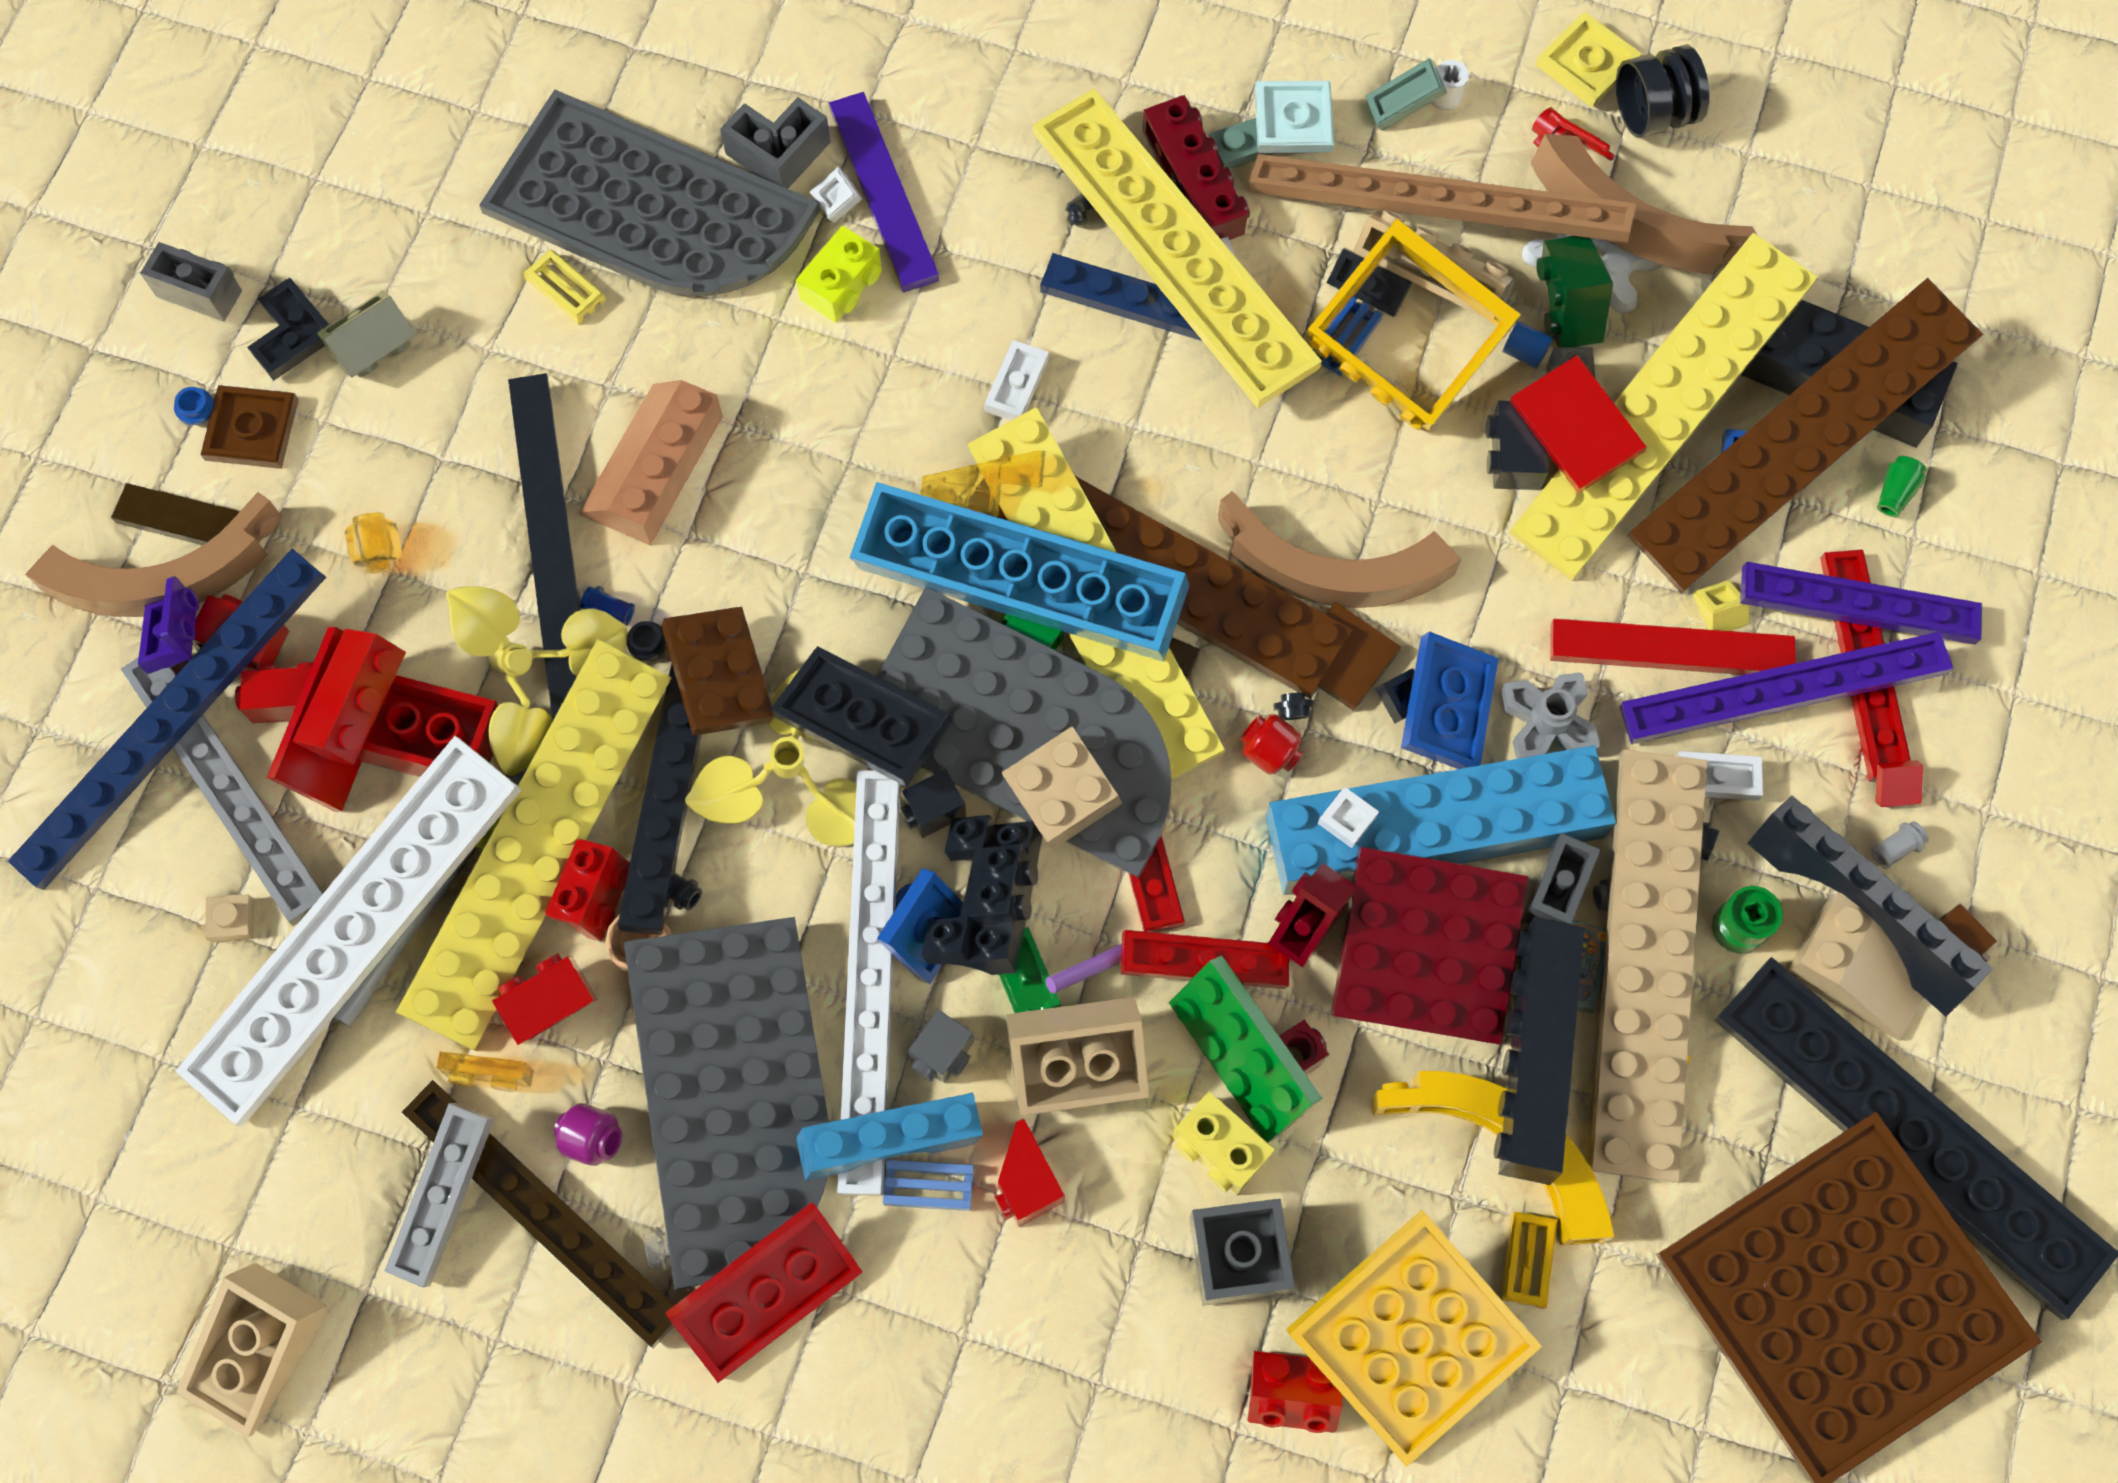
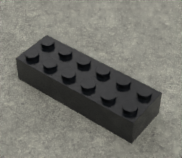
(1816, 336)

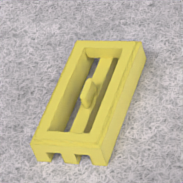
(584, 305)

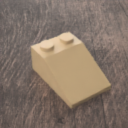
(1856, 967)
(249, 1346)

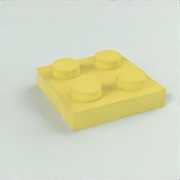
(1586, 59)

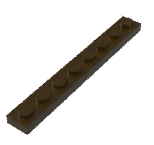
(556, 1226)

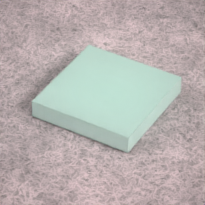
(1294, 116)

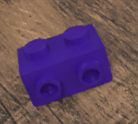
(168, 628)

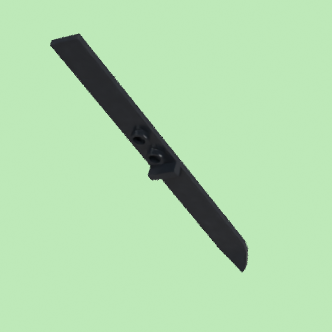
(546, 523)

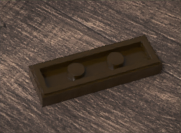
(170, 514)

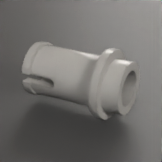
(1908, 839)

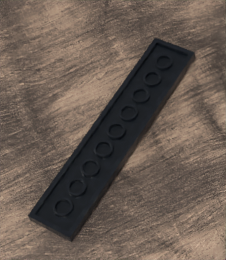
(1978, 1185)

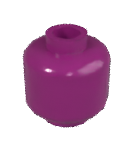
(588, 1134)

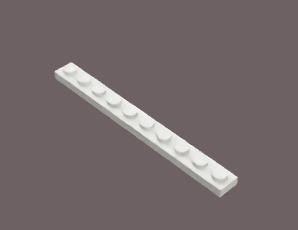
(870, 965)

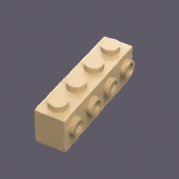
(1490, 275)

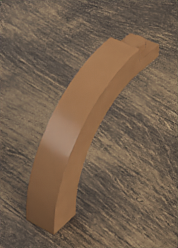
(1655, 235)
(1333, 580)
(127, 591)

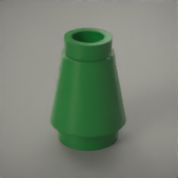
(1901, 484)

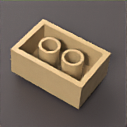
(1077, 1056)

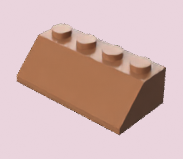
(654, 459)

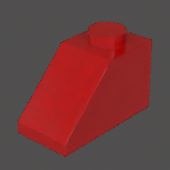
(1026, 1179)

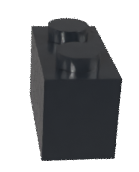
(1516, 454)

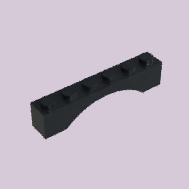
(1934, 958)

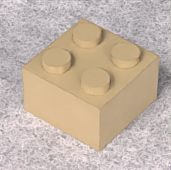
(1062, 788)

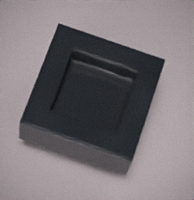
(1396, 695)

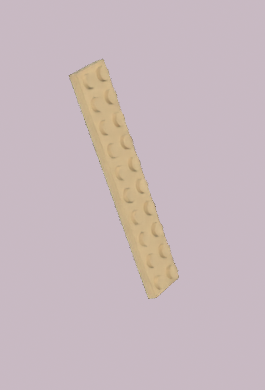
(1648, 967)

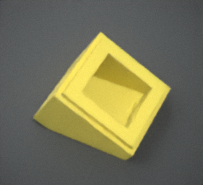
(1722, 606)

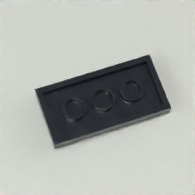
(862, 716)

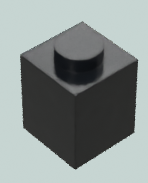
(932, 804)

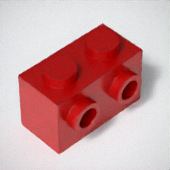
(543, 999)

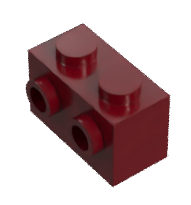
(1312, 913)

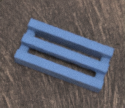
(891, 1182)

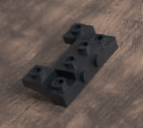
(995, 899)

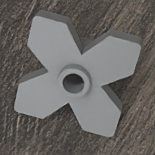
(1549, 715)

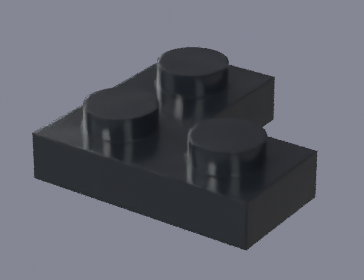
(296, 330)

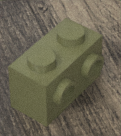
(367, 335)

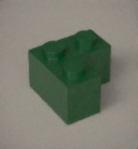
(1576, 290)

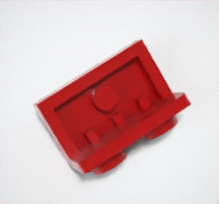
(589, 889)
(1292, 1394)

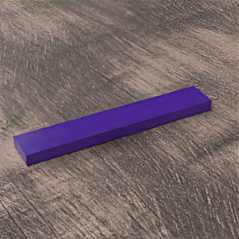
(884, 192)
(1860, 602)

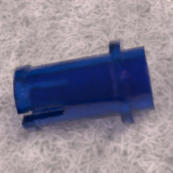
(597, 599)

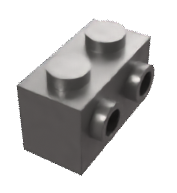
(191, 281)

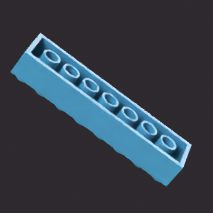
(1020, 571)
(1452, 814)

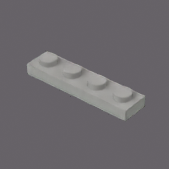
(439, 1195)

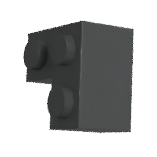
(780, 148)

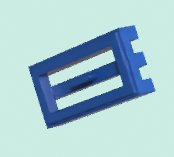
(1361, 312)

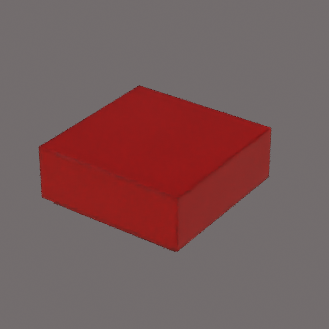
(1899, 783)

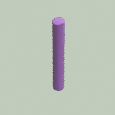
(1084, 970)

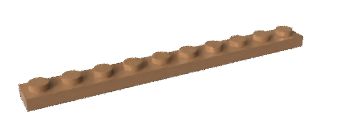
(1444, 198)

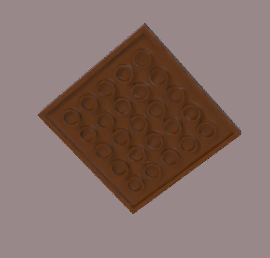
(1847, 1300)

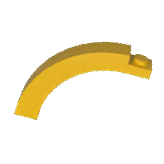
(1573, 1195)

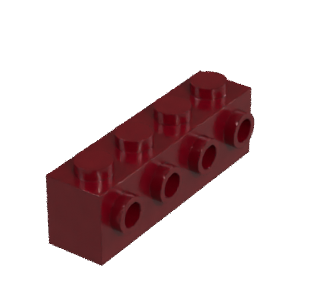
(1194, 166)

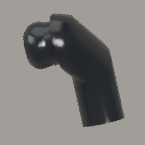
(1077, 210)

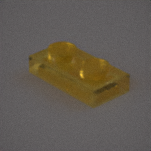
(502, 1073)

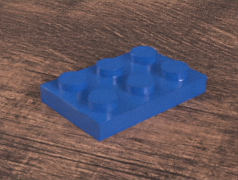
(1449, 702)

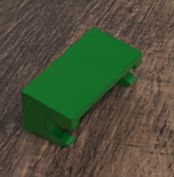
(1028, 986)

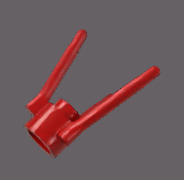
(1554, 123)

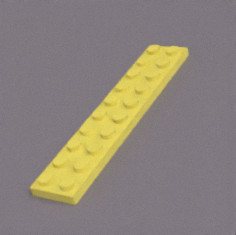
(1177, 248)
(1671, 400)
(1065, 511)
(531, 845)

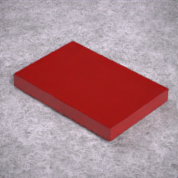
(1578, 424)

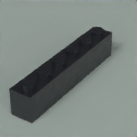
(1540, 1052)

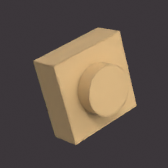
(229, 918)

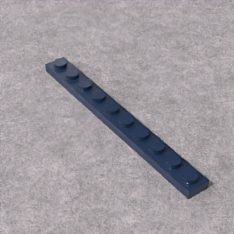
(166, 720)

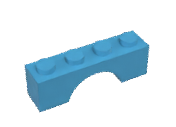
(876, 1136)

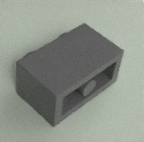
(1562, 881)

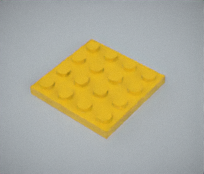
(1413, 1338)

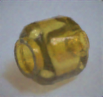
(373, 542)

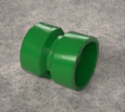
(1747, 919)

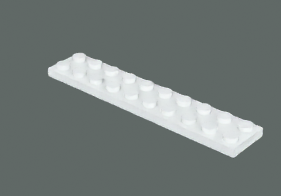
(347, 931)

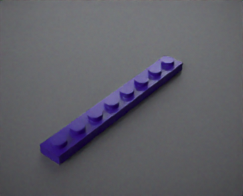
(1786, 687)

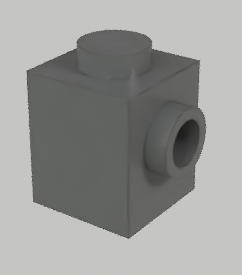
(941, 1048)

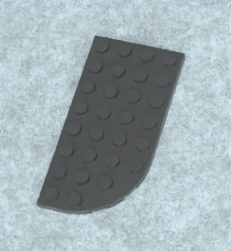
(645, 203)
(1017, 696)
(726, 1085)

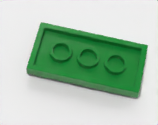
(1244, 1049)

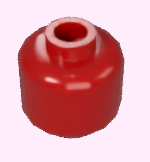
(1271, 744)

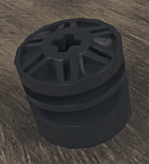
(1662, 91)

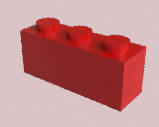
(349, 696)

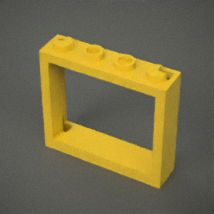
(1448, 275)

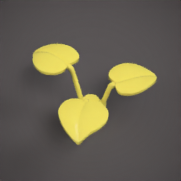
(480, 627)
(729, 793)

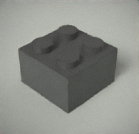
(1241, 1252)

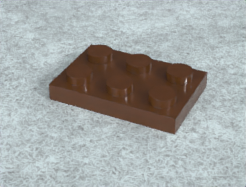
(717, 670)

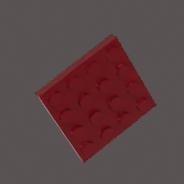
(1429, 945)

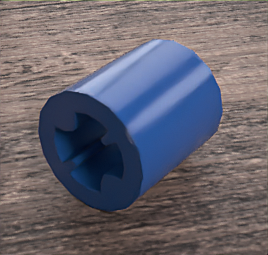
(1527, 344)

